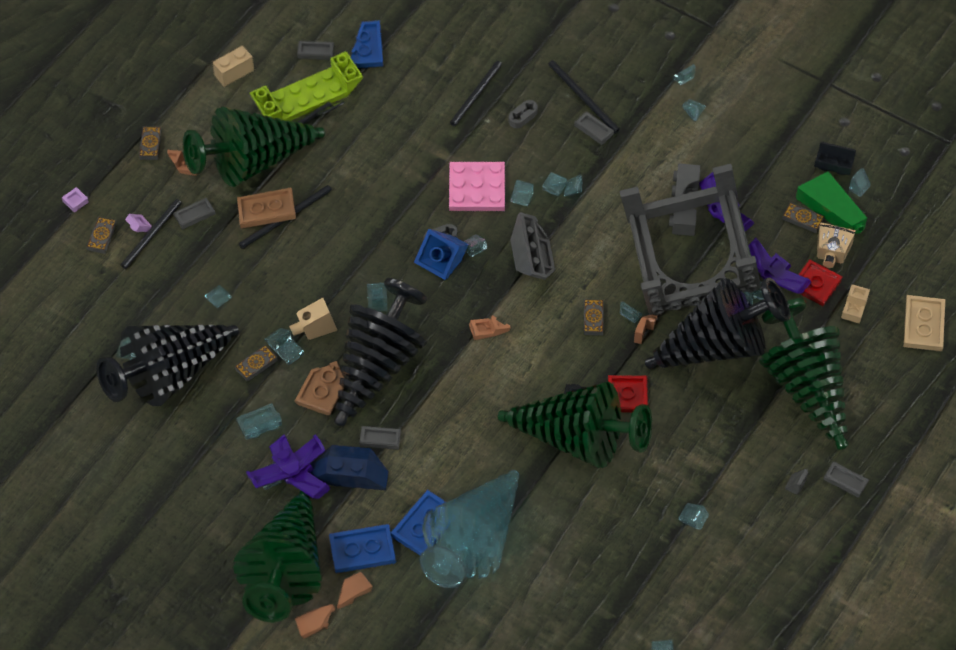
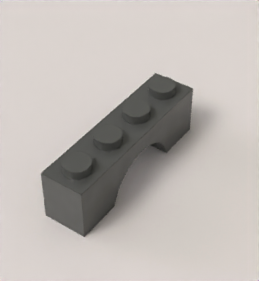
(686, 182)

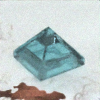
(574, 186)
(218, 296)

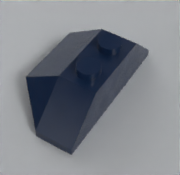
(350, 468)

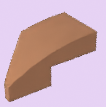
(179, 161)
(646, 322)
(487, 328)
(352, 588)
(314, 620)

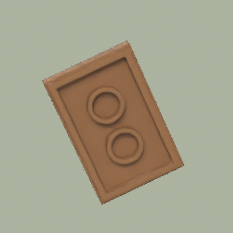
(266, 208)

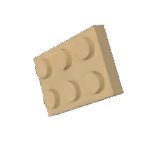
(924, 323)

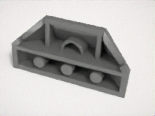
(531, 248)

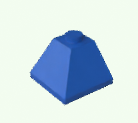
(440, 253)

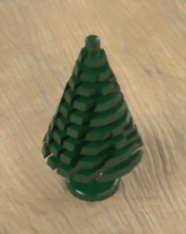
(246, 143)
(810, 371)
(583, 423)
(280, 563)

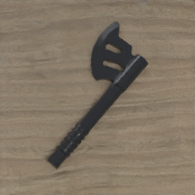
(327, 107)

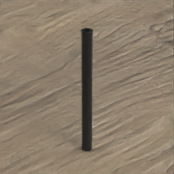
(475, 93)
(150, 234)

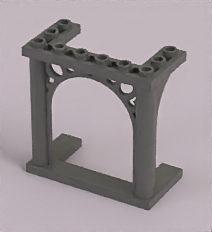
(637, 213)

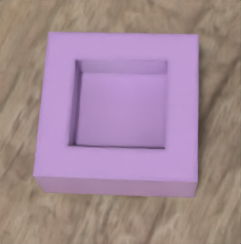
(75, 199)
(138, 223)

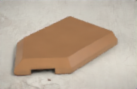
(321, 389)

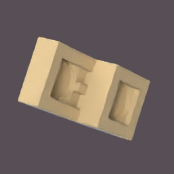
(855, 303)

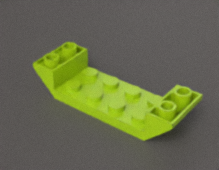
(310, 92)

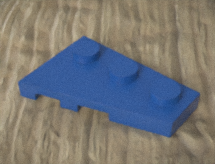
(368, 46)

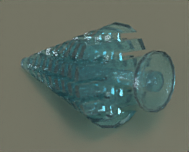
(469, 532)

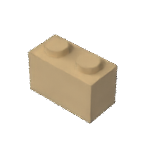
(233, 66)

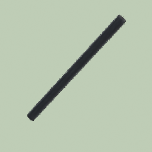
(585, 98)
(299, 207)

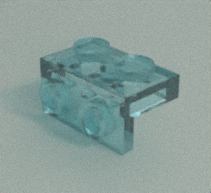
(259, 421)

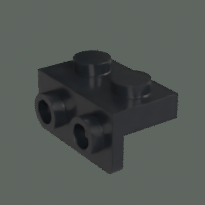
(835, 158)

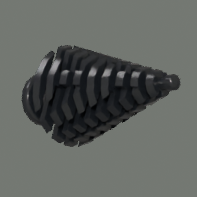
(722, 327)
(376, 348)
(164, 357)

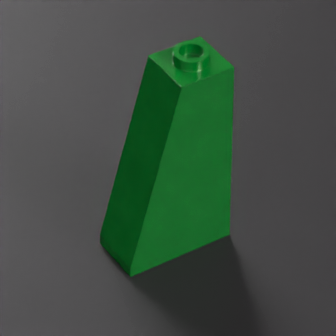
(830, 200)

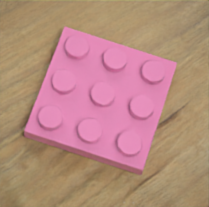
(477, 186)

